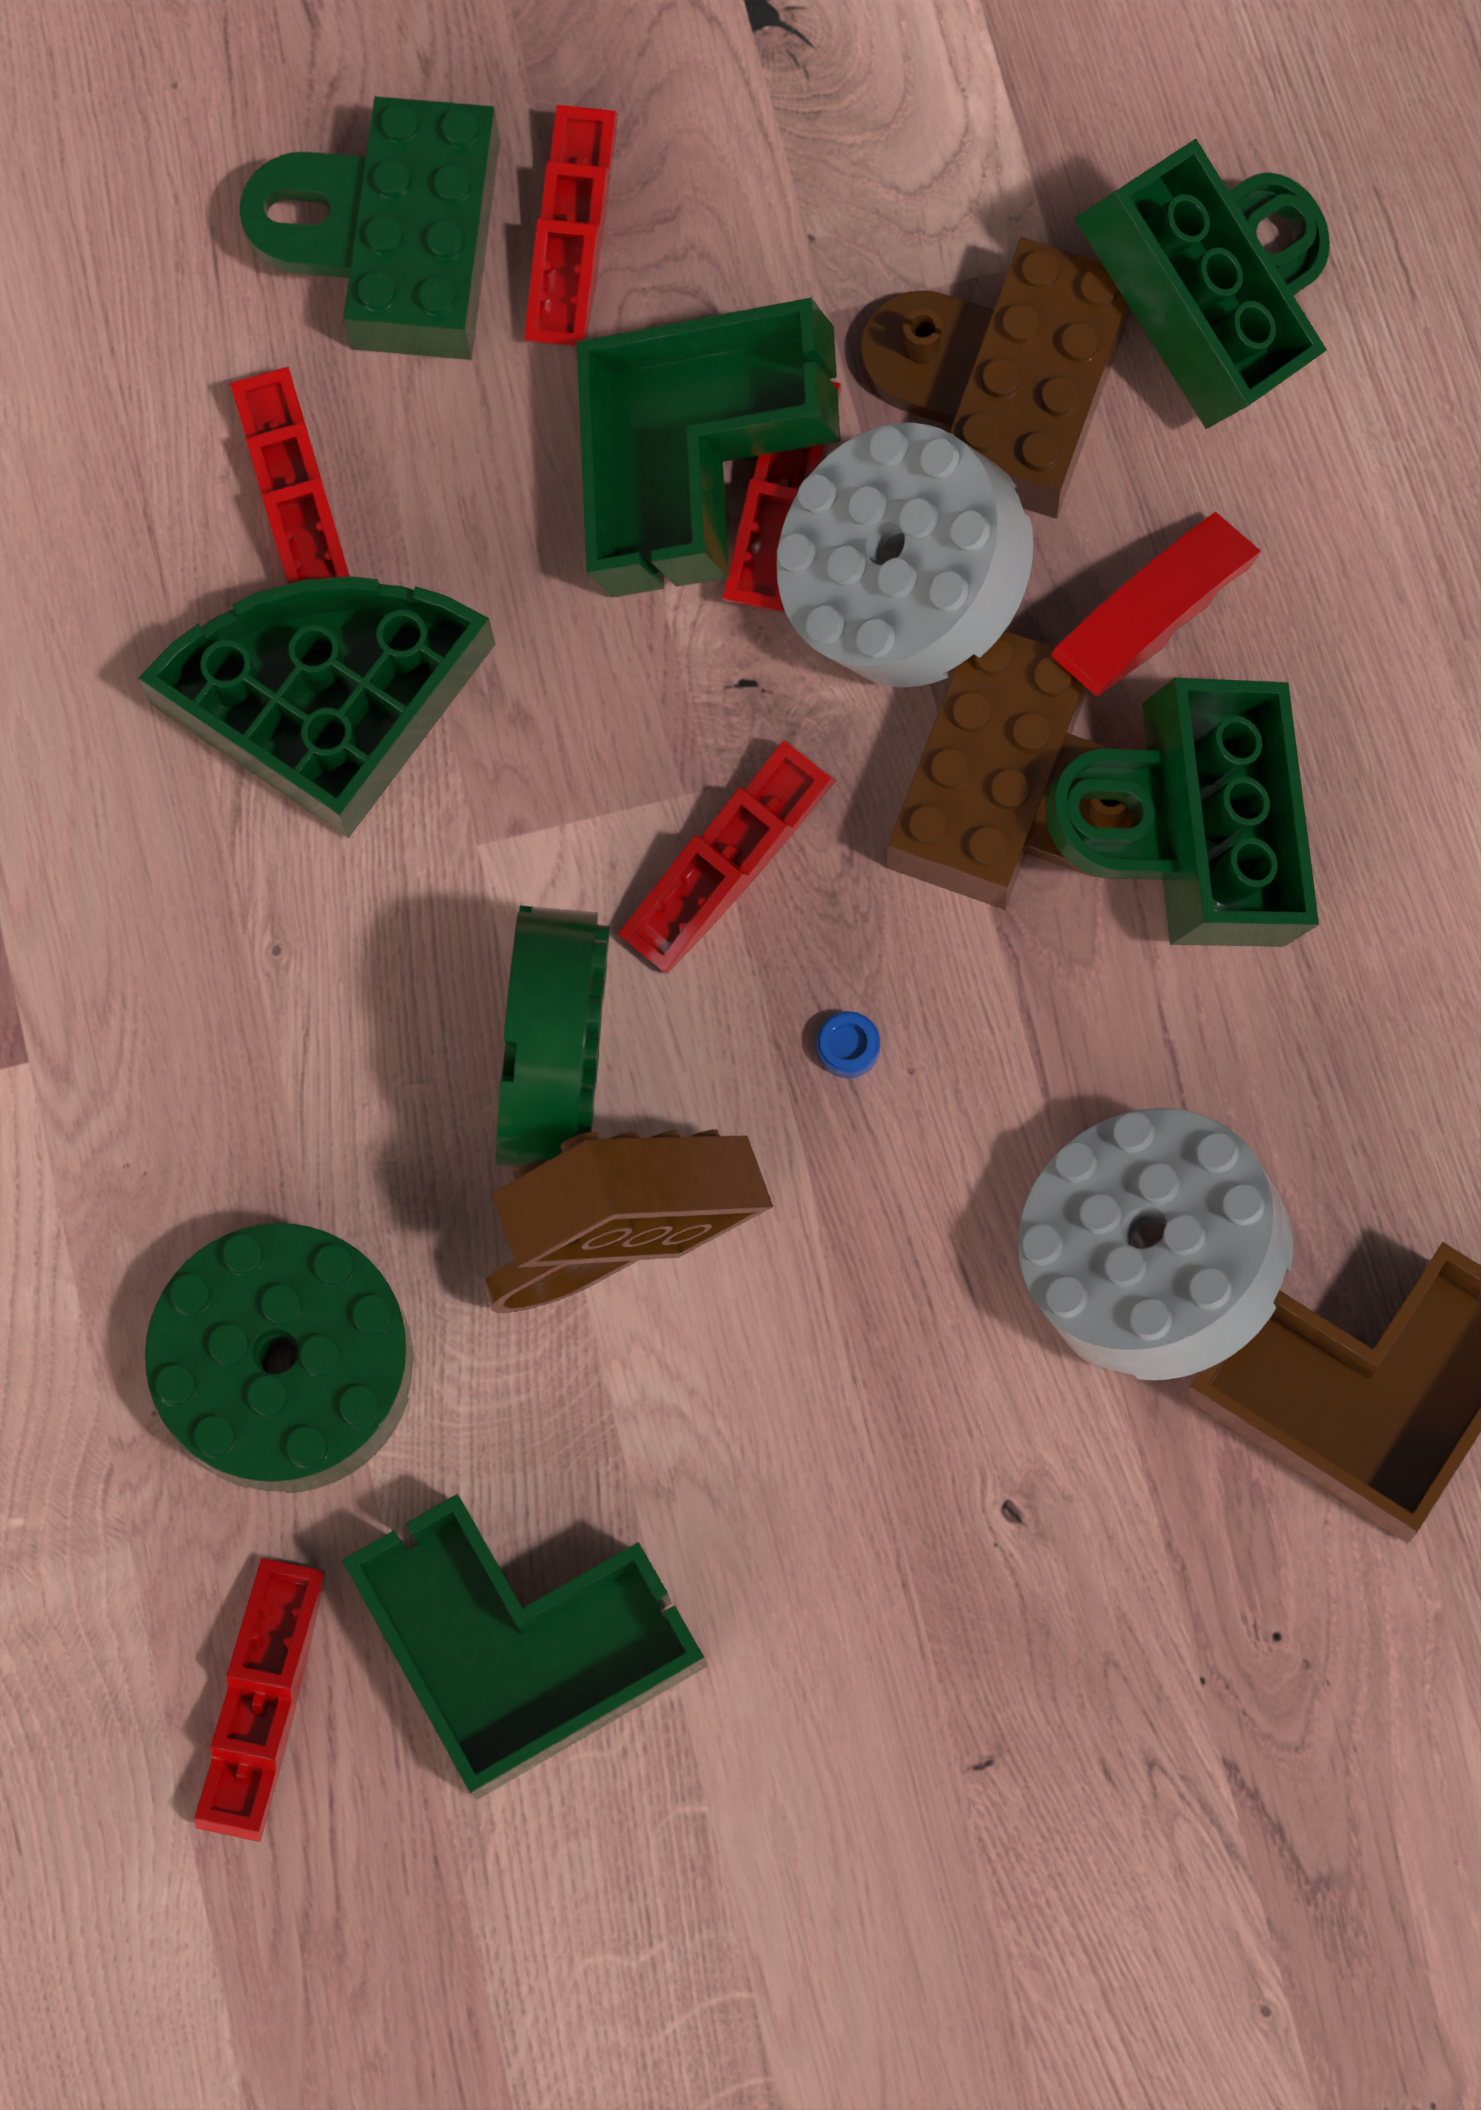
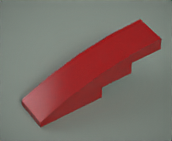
(571, 226)
(289, 477)
(766, 505)
(1155, 604)
(726, 857)
(260, 1699)

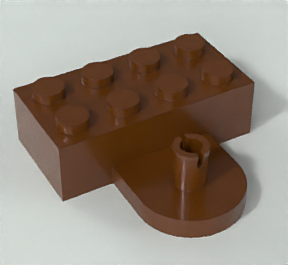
(1011, 376)
(989, 771)
(617, 1205)

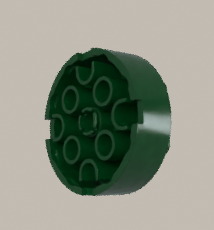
(551, 1032)
(265, 1293)

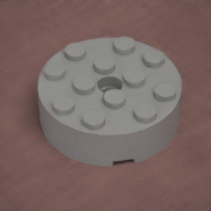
(904, 554)
(1144, 1303)

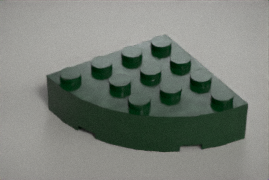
(322, 685)

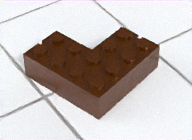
(1359, 1420)

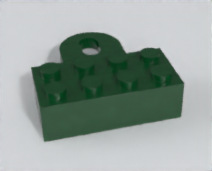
(399, 224)
(1205, 283)
(1209, 810)

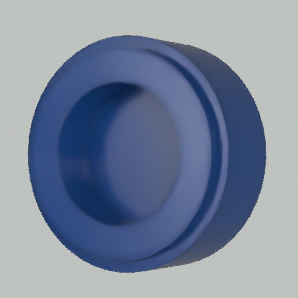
(848, 1044)

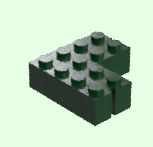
(668, 412)
(512, 1679)

